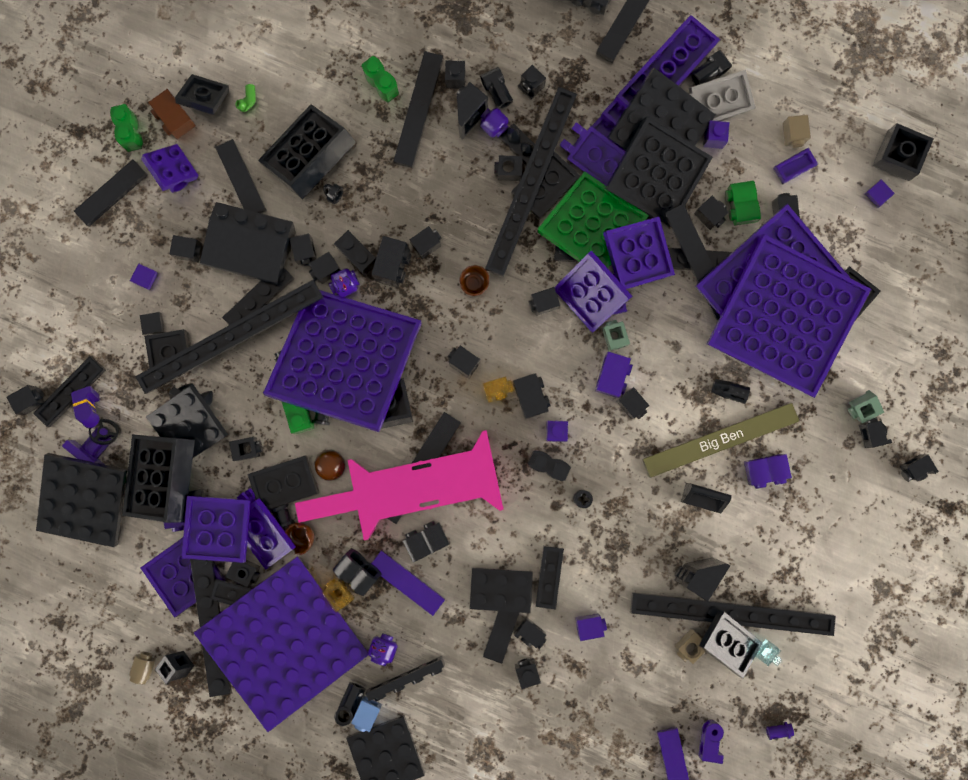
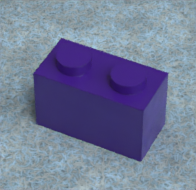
(613, 375)

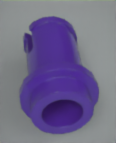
(780, 731)

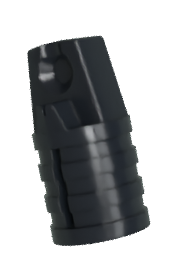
(731, 390)

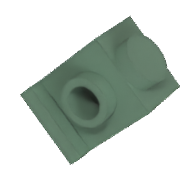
(619, 328)
(870, 407)

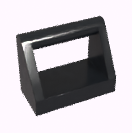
(705, 498)

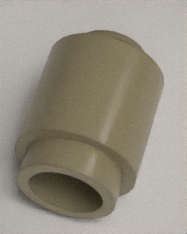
(142, 668)

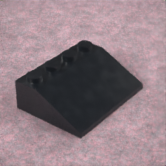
(303, 164)
(247, 243)
(158, 478)

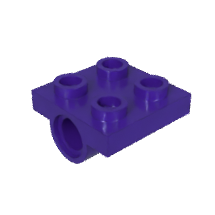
(170, 168)

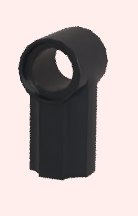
(714, 66)
(495, 83)
(349, 703)

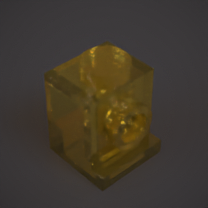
(498, 389)
(335, 601)

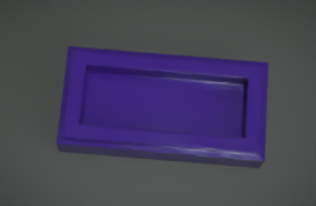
(795, 166)

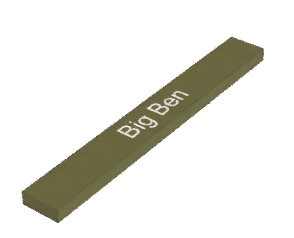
(720, 440)

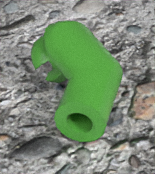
(248, 101)

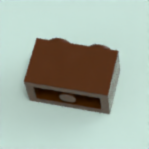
(172, 114)

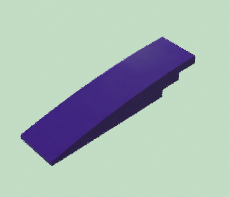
(674, 59)

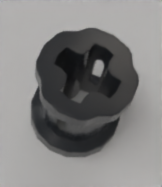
(321, 419)
(586, 503)
(282, 515)

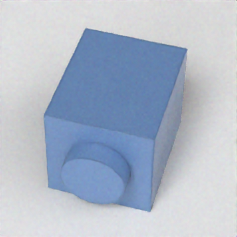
(366, 714)

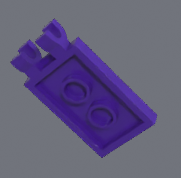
(593, 153)
(265, 535)

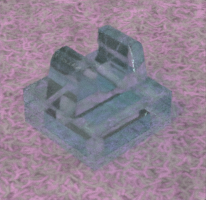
(768, 653)

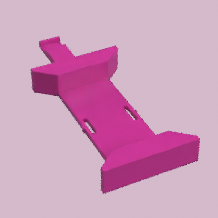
(402, 490)

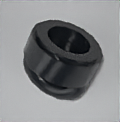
(334, 194)

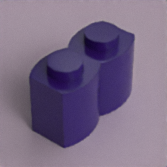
(767, 470)

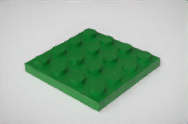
(584, 215)

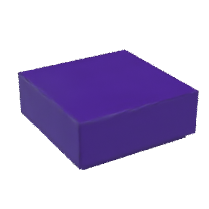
(879, 193)
(144, 276)

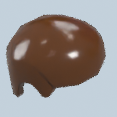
(474, 280)
(329, 465)
(301, 536)

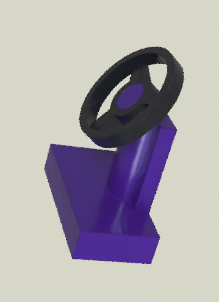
(94, 445)

